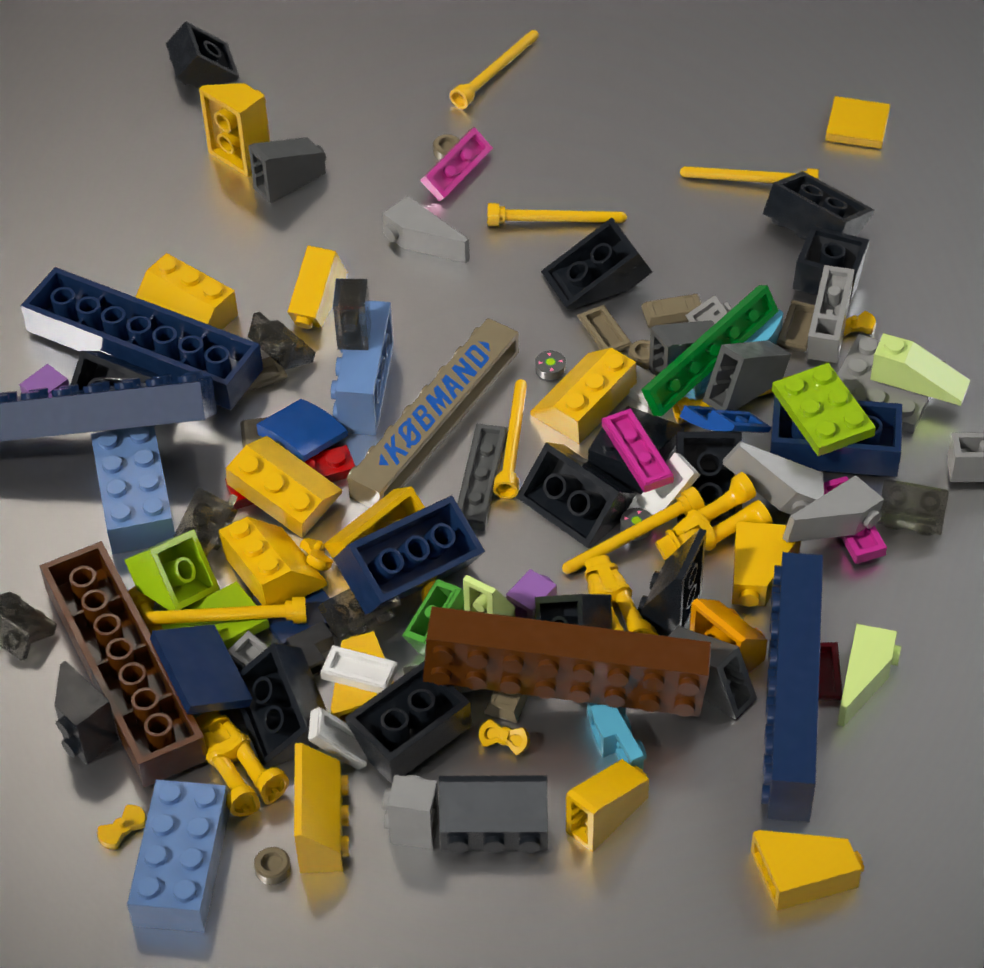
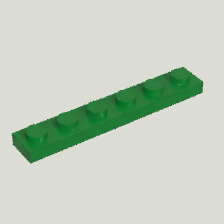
(701, 356)

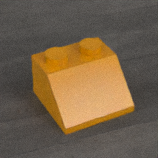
(725, 624)

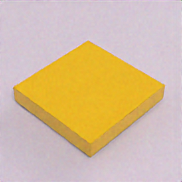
(857, 122)

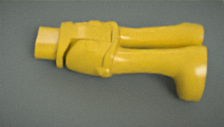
(740, 491)
(606, 579)
(229, 745)

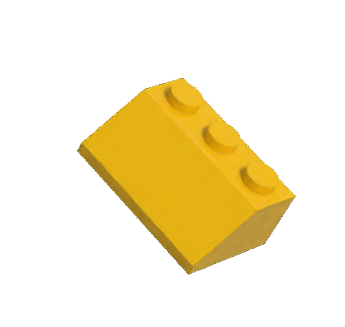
(232, 121)
(188, 292)
(587, 393)
(281, 485)
(389, 509)
(268, 561)
(319, 811)

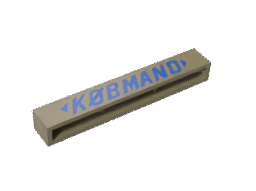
(434, 413)

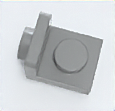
(709, 310)

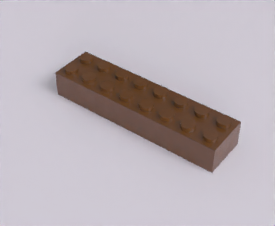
(566, 661)
(123, 663)

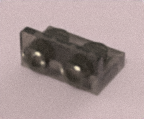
(279, 342)

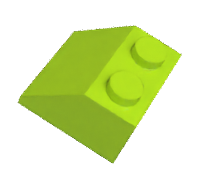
(173, 572)

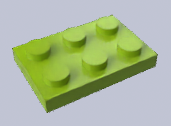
(823, 409)

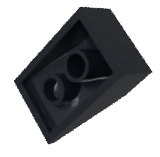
(596, 267)
(706, 454)
(607, 458)
(675, 586)

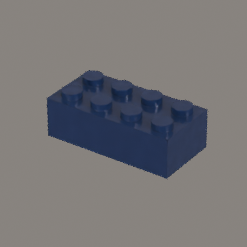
(871, 456)
(408, 554)

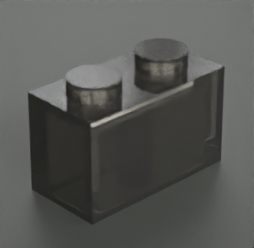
(352, 314)

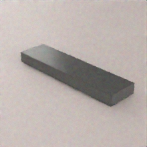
(479, 476)

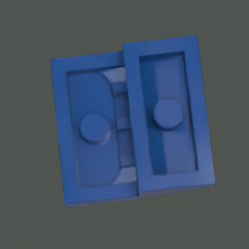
(724, 420)
(302, 429)

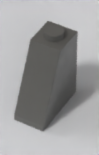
(285, 166)
(671, 340)
(744, 373)
(728, 680)

